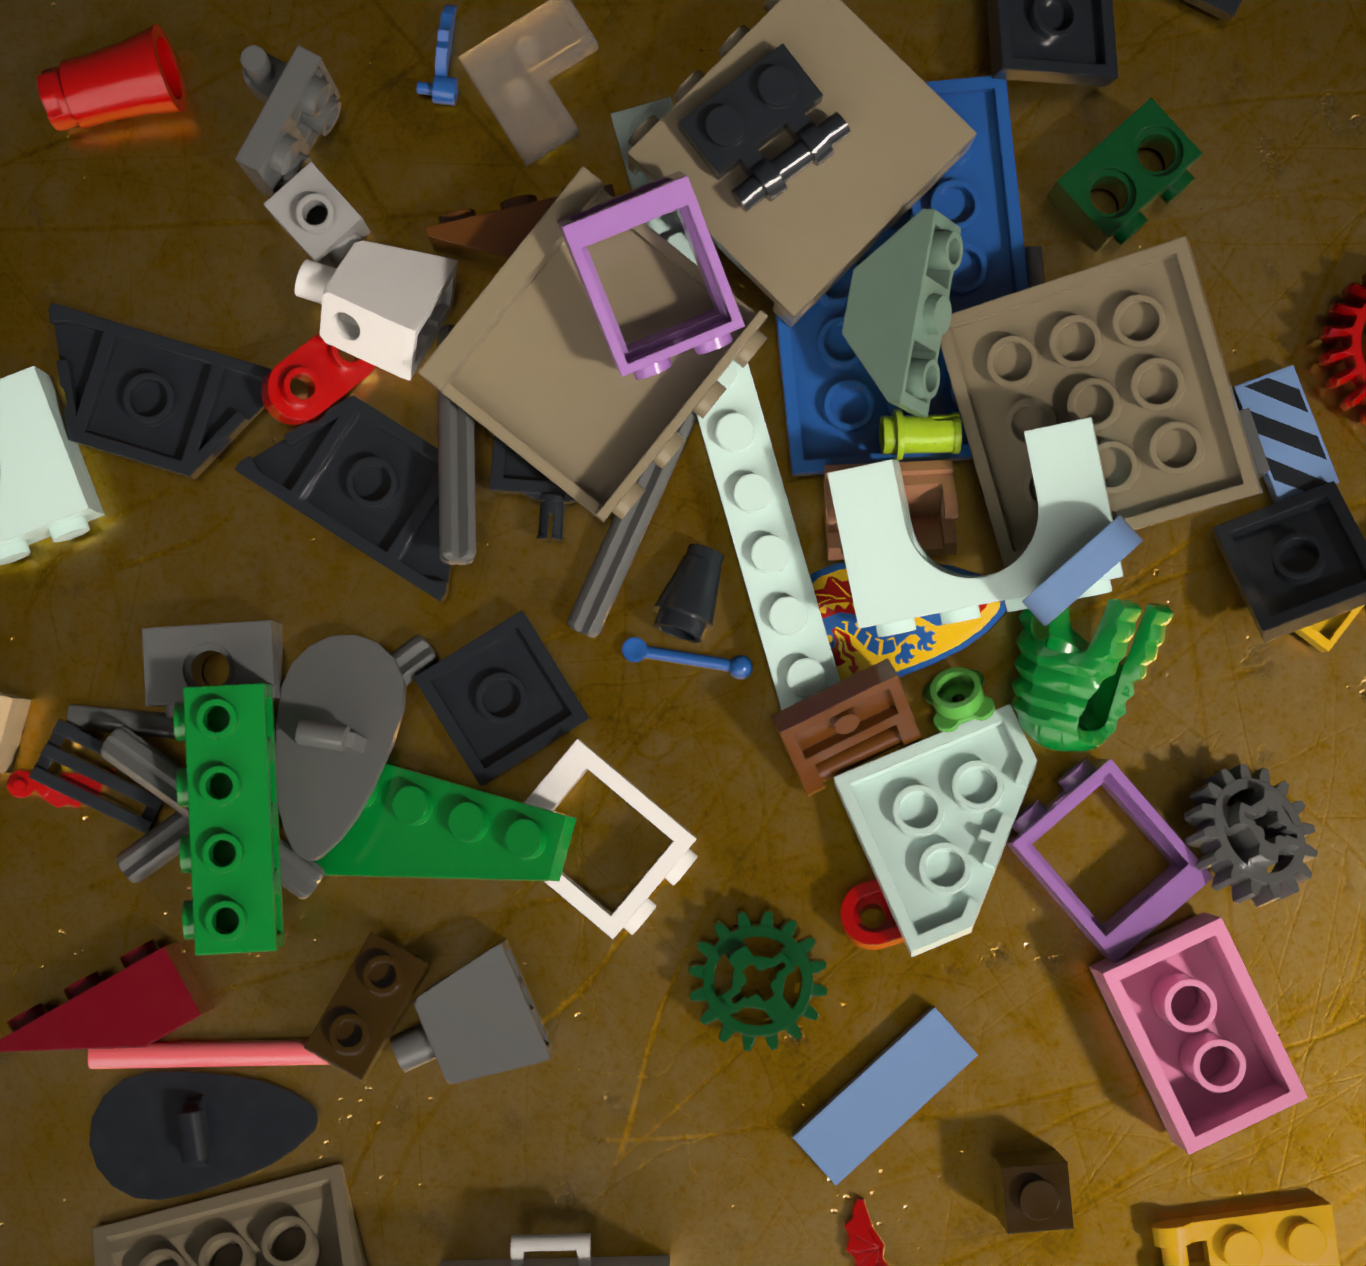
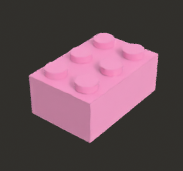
(1198, 1032)

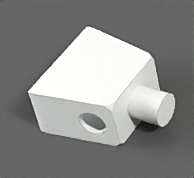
(382, 303)

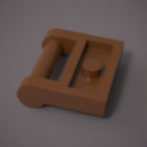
(846, 725)

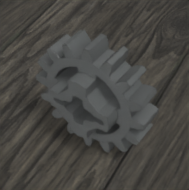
(1250, 835)

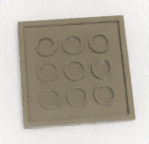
(1112, 346)

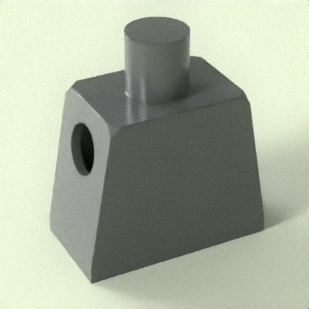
(476, 1021)

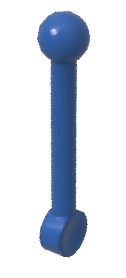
(636, 650)

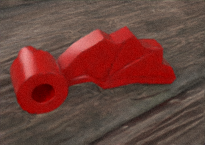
(22, 786)
(864, 1239)

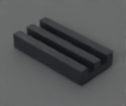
(99, 802)

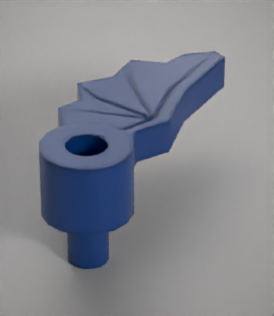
(444, 88)

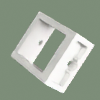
(670, 865)

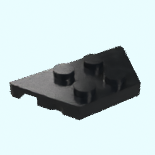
(151, 393)
(364, 484)

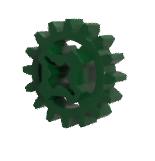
(775, 1004)

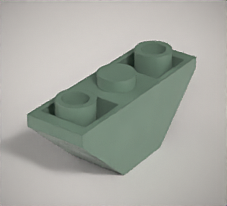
(903, 308)

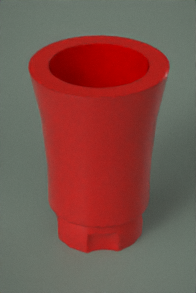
(114, 83)

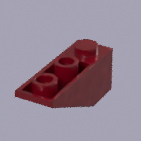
(124, 1011)

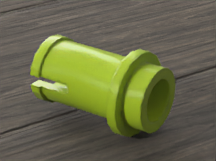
(914, 434)

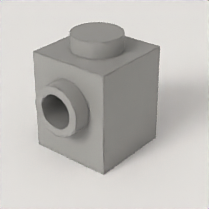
(317, 217)

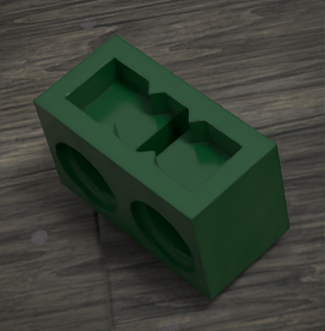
(1116, 168)

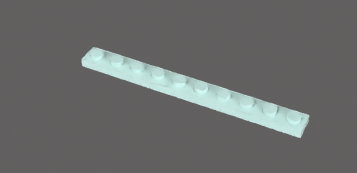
(753, 498)

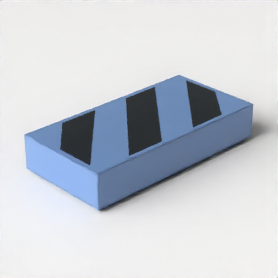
(1287, 434)

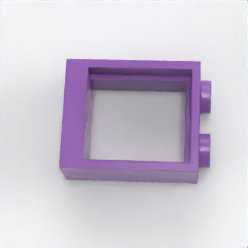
(628, 210)
(1153, 902)

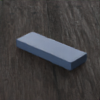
(884, 1095)

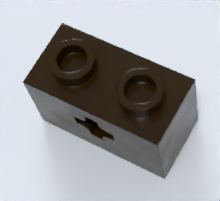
(367, 1007)

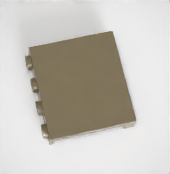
(832, 211)
(541, 374)

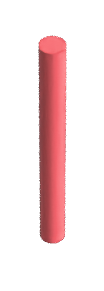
(205, 1054)

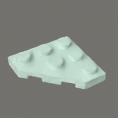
(939, 822)

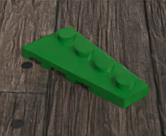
(449, 831)

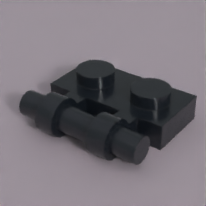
(752, 113)

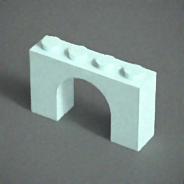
(41, 471)
(898, 581)

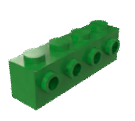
(231, 819)

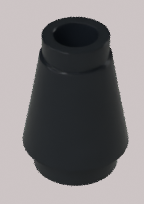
(690, 596)

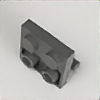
(297, 109)

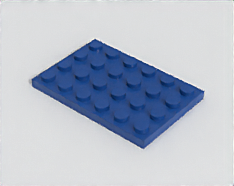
(826, 389)

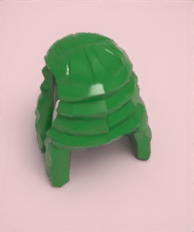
(1078, 689)

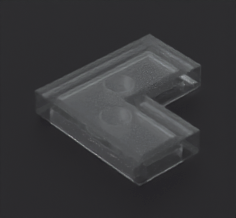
(515, 71)

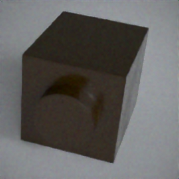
(1032, 1191)

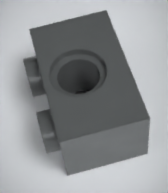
(177, 653)

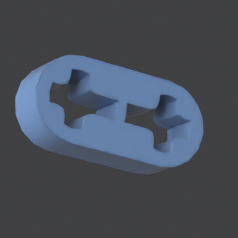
(1082, 570)

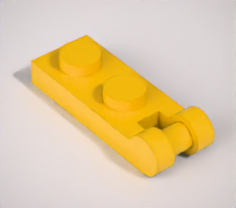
(1254, 1237)

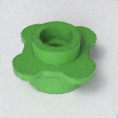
(957, 685)

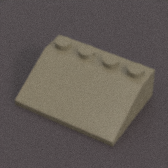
(272, 1224)

